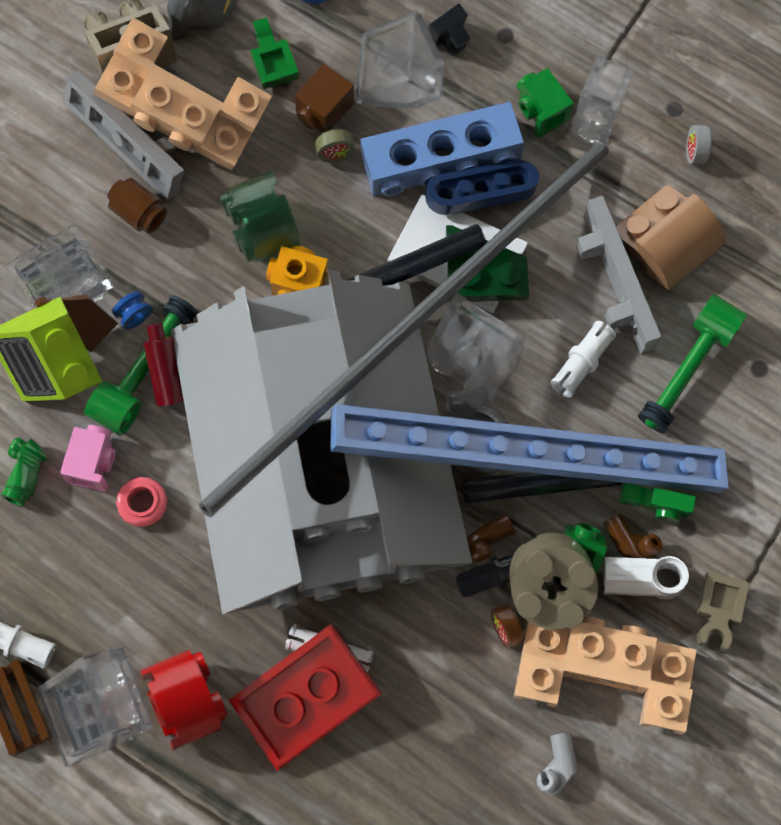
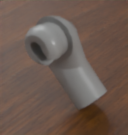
(561, 768)

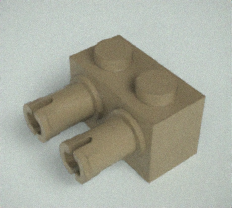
(105, 35)

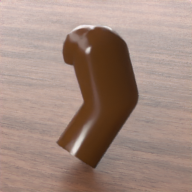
(487, 535)

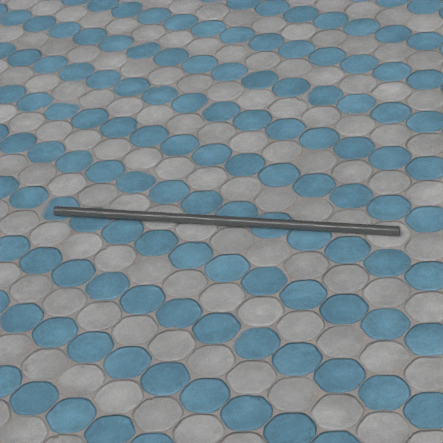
(398, 334)

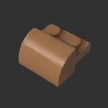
(671, 235)

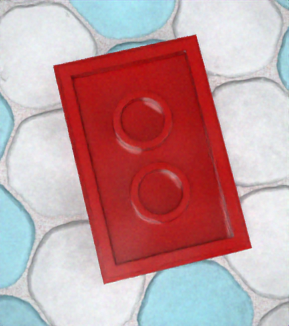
(305, 697)

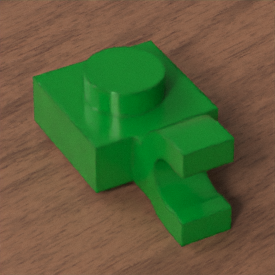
(272, 59)

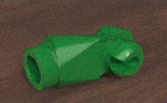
(24, 477)

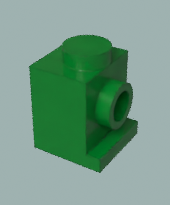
(544, 101)

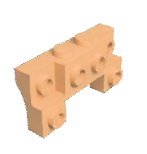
(174, 106)
(613, 659)

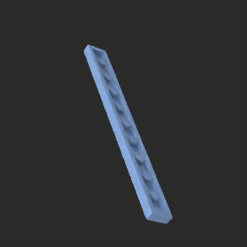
(526, 449)

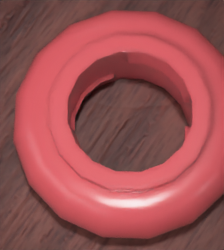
(133, 487)

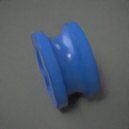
(132, 310)

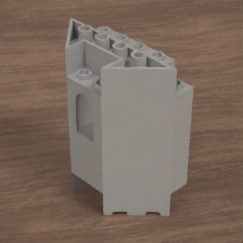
(246, 378)

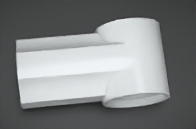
(639, 576)

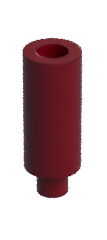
(162, 366)

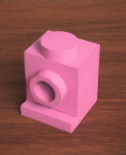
(88, 458)

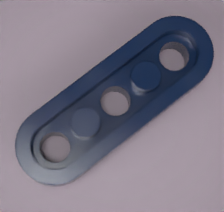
(494, 179)

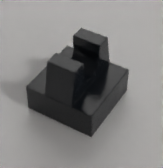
(450, 31)

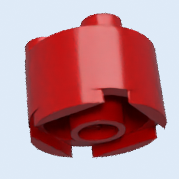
(183, 699)

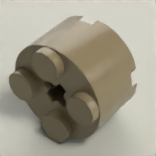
(565, 601)

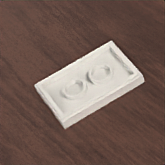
(428, 226)

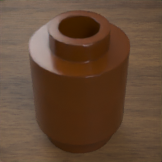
(136, 205)

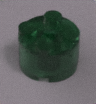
(260, 216)

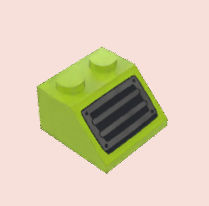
(46, 354)

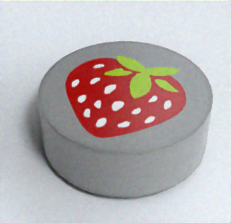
(698, 144)

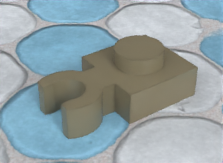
(722, 603)

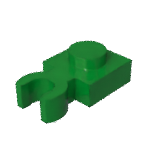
(667, 504)

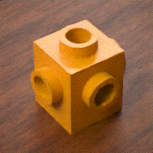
(296, 270)

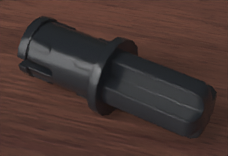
(484, 576)

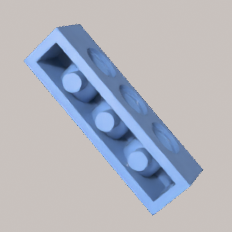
(454, 133)

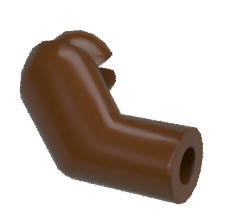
(632, 544)

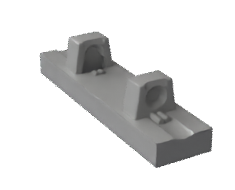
(148, 158)
(632, 305)

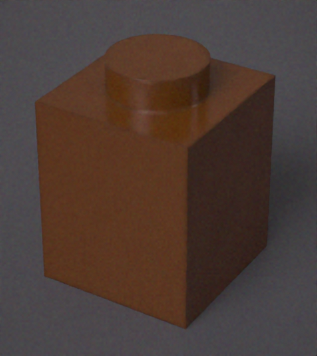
(324, 99)

